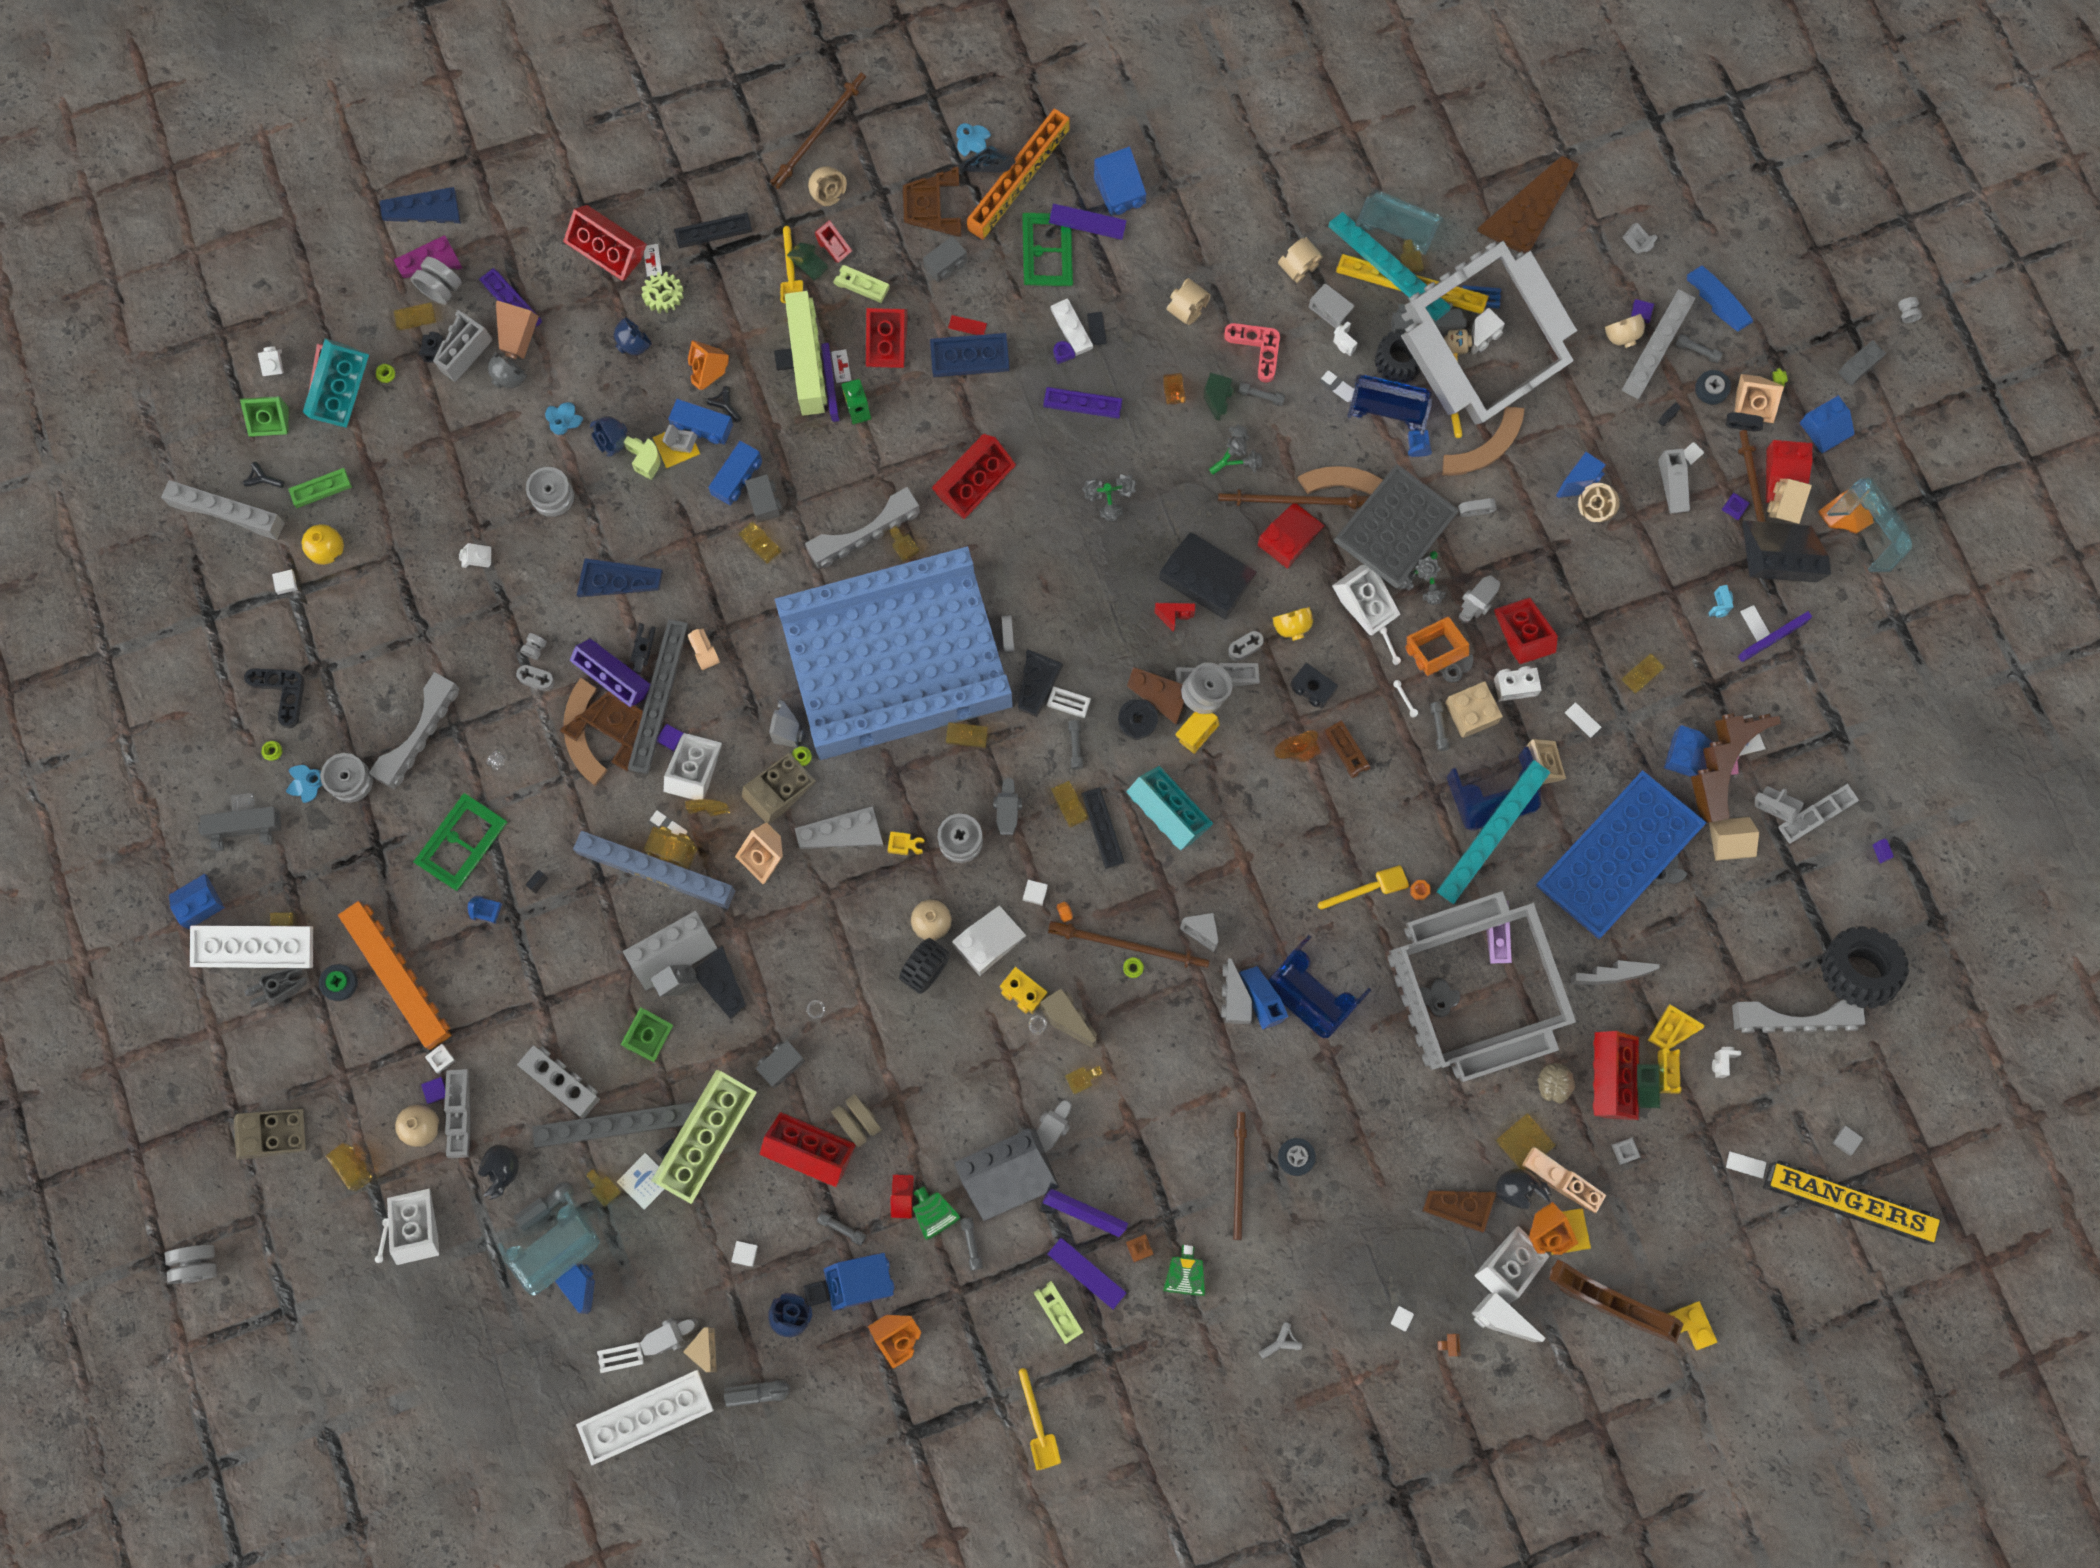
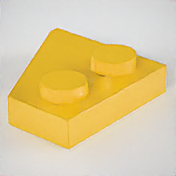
(1673, 1028)

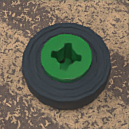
(345, 985)

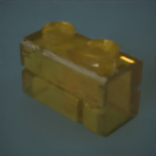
(349, 1167)

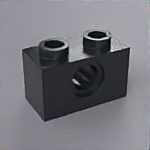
(1309, 675)

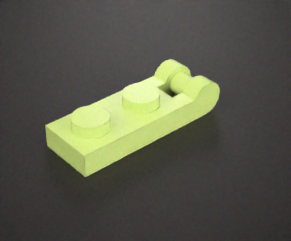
(862, 284)
(1058, 1313)

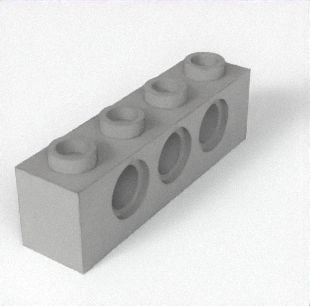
(531, 1065)

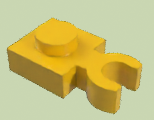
(901, 844)

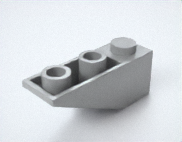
(1675, 480)
(1238, 1002)

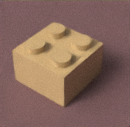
(1789, 500)
(1473, 709)

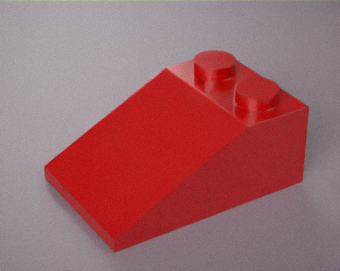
(886, 337)
(1787, 461)
(1290, 535)
(1526, 631)

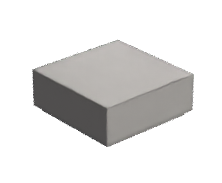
(1847, 1140)
(1626, 1151)

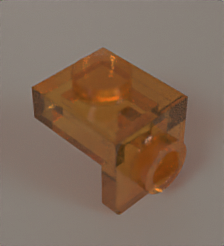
(1174, 388)

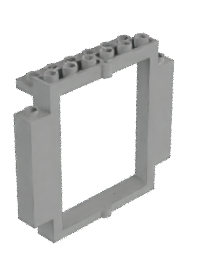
(1436, 357)
(1497, 1051)

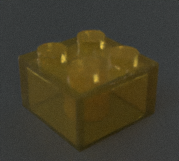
(671, 847)

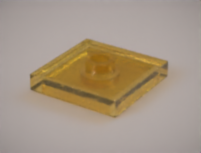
(1522, 1138)

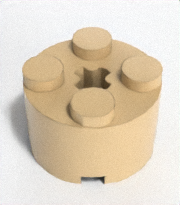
(1300, 259)
(1188, 302)

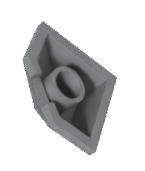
(785, 727)

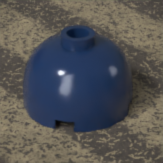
(630, 338)
(609, 434)
(789, 1315)

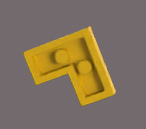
(1696, 1324)

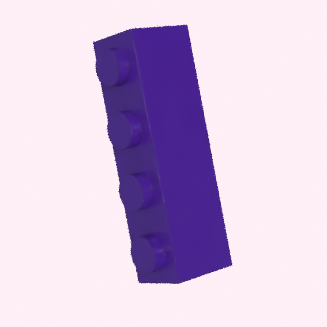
(610, 672)

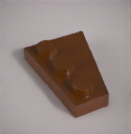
(1159, 691)
(1462, 1208)

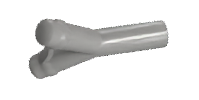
(1281, 1343)

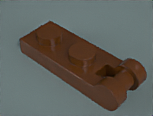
(1346, 748)

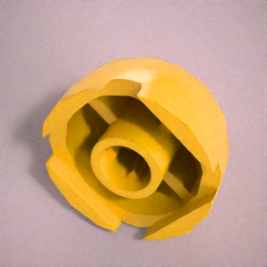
(322, 544)
(1294, 623)

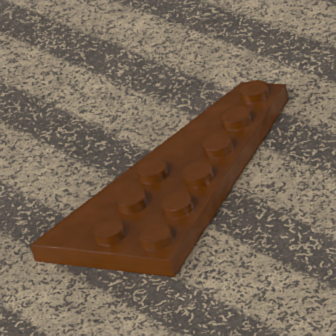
(1526, 213)

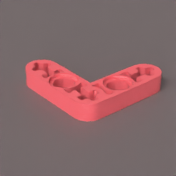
(1261, 341)

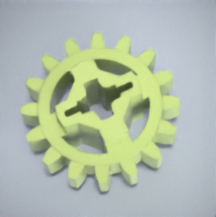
(659, 289)

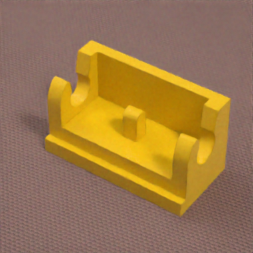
(1197, 730)
(1669, 1071)

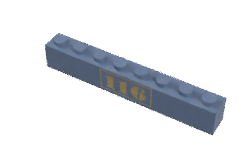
(654, 870)

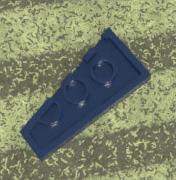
(427, 206)
(616, 578)

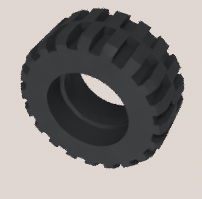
(1874, 947)

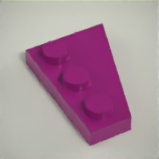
(437, 249)

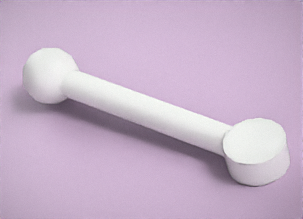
(1396, 660)
(1413, 712)
(379, 1258)

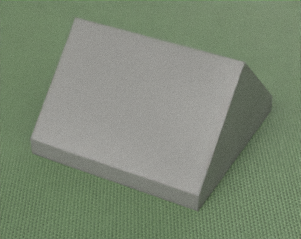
(1202, 929)

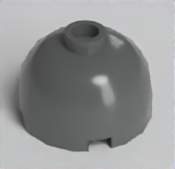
(505, 372)

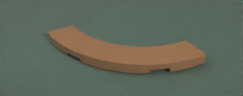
(1491, 450)
(1339, 476)
(579, 750)

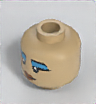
(1458, 341)

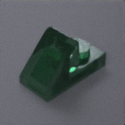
(807, 260)

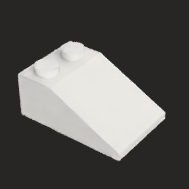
(1366, 599)
(691, 767)
(988, 940)
(412, 1227)
(1511, 1266)
(1501, 1317)

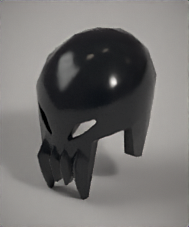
(501, 1166)
(1515, 1187)

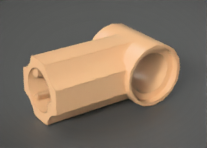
(704, 652)

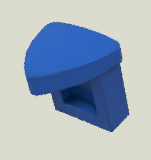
(1419, 444)
(483, 909)

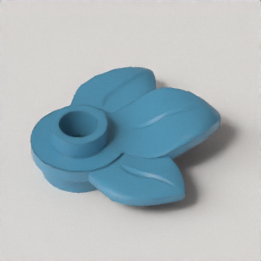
(974, 140)
(562, 418)
(303, 783)

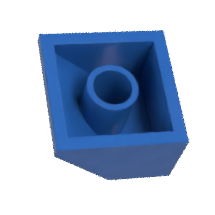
(1829, 424)
(1585, 473)
(1687, 752)
(195, 902)
(578, 1287)

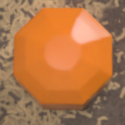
(1420, 890)
(1065, 912)

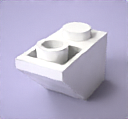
(1484, 329)

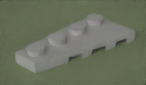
(850, 829)

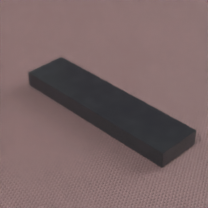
(713, 230)
(1102, 828)

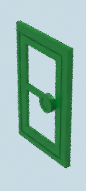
(1029, 252)
(444, 831)

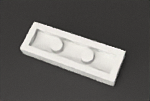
(1071, 327)

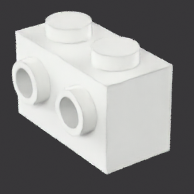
(1517, 684)

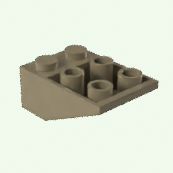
(777, 788)
(1063, 1016)
(269, 1133)

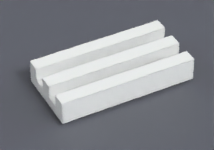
(1067, 709)
(602, 1361)

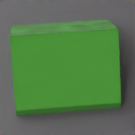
(265, 416)
(646, 1034)

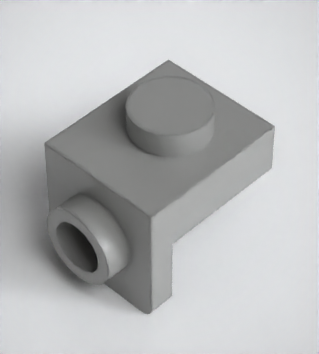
(1639, 239)
(679, 440)

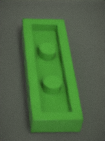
(320, 488)

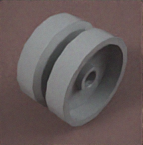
(436, 280)
(550, 491)
(1206, 688)
(346, 777)
(960, 826)
(190, 1264)

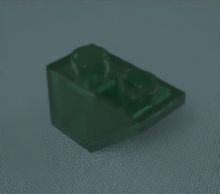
(1216, 394)
(1648, 1086)

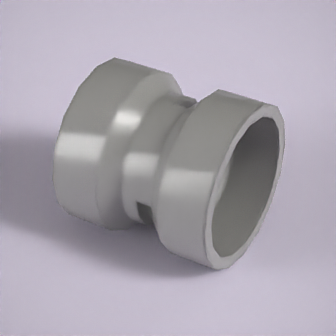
(1910, 310)
(533, 646)

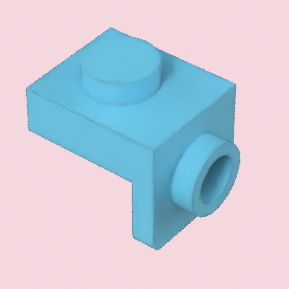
(1724, 601)

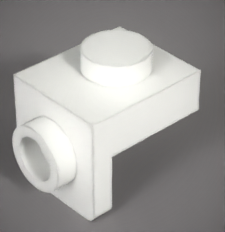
(1343, 340)
(270, 361)
(475, 555)
(1721, 1062)

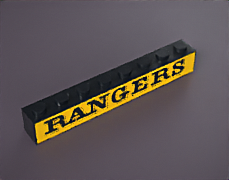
(1852, 1203)

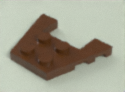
(922, 203)
(614, 720)

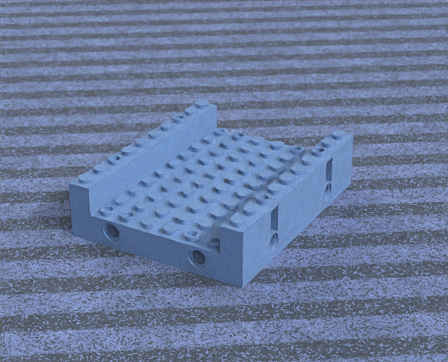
(893, 653)

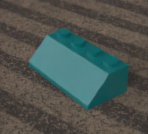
(335, 383)
(1169, 807)

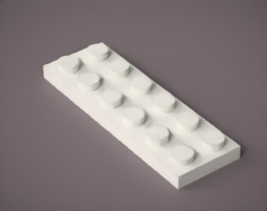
(251, 946)
(644, 1417)

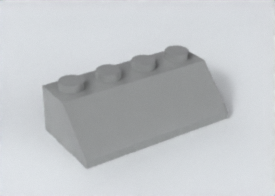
(677, 944)

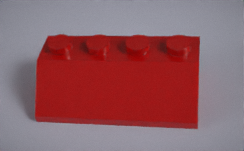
(604, 242)
(974, 475)
(1616, 1075)
(807, 1149)

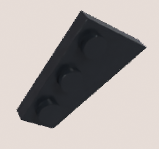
(989, 160)
(1038, 681)
(720, 983)

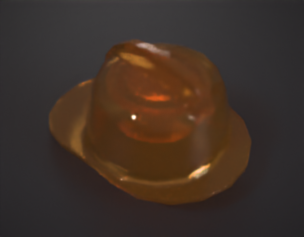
(1300, 747)

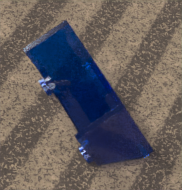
(1391, 401)
(1475, 808)
(1308, 997)

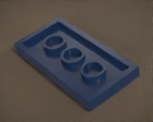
(969, 355)

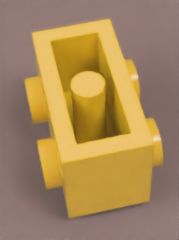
(1025, 989)

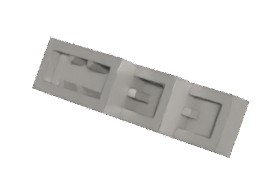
(1240, 673)
(1819, 813)
(1620, 972)
(457, 1113)

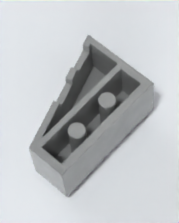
(461, 347)

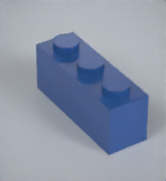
(701, 421)
(734, 473)

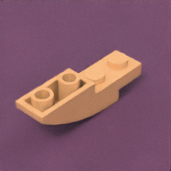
(1563, 1181)

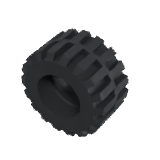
(1391, 368)
(924, 965)

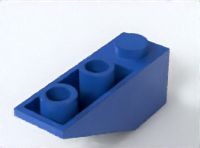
(1264, 998)

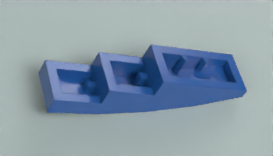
(1721, 299)

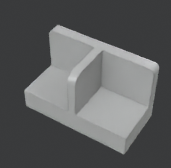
(1330, 306)
(1778, 804)

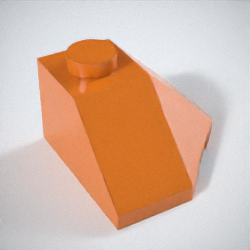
(707, 364)
(1855, 522)
(1551, 1231)
(895, 1337)

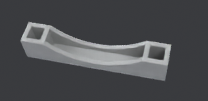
(1658, 344)
(199, 501)
(827, 548)
(392, 766)
(1755, 1016)

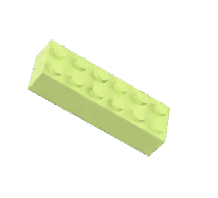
(806, 353)
(703, 1136)

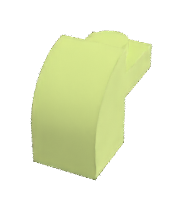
(647, 459)

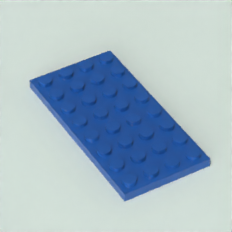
(1620, 854)

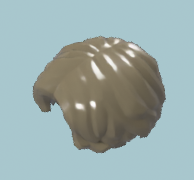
(1556, 1083)

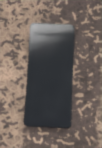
(1096, 328)

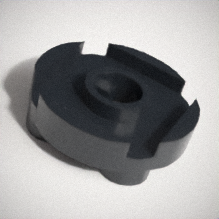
(1138, 730)

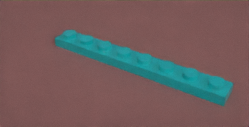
(1384, 262)
(1493, 831)

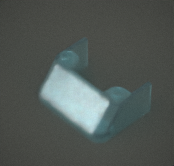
(1400, 219)
(1873, 499)
(554, 1251)

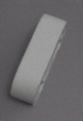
(1477, 507)
(1007, 633)
(1248, 649)
(534, 682)

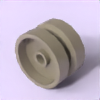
(858, 1119)

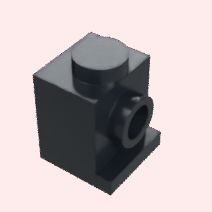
(427, 351)

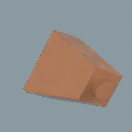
(514, 329)

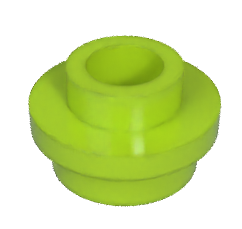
(383, 368)
(1779, 377)
(267, 748)
(808, 756)
(1133, 961)

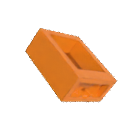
(1427, 634)

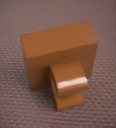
(1139, 1248)
(1452, 1345)

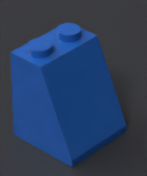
(1119, 181)
(858, 1281)

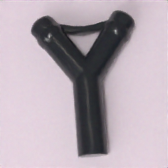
(725, 404)
(262, 478)

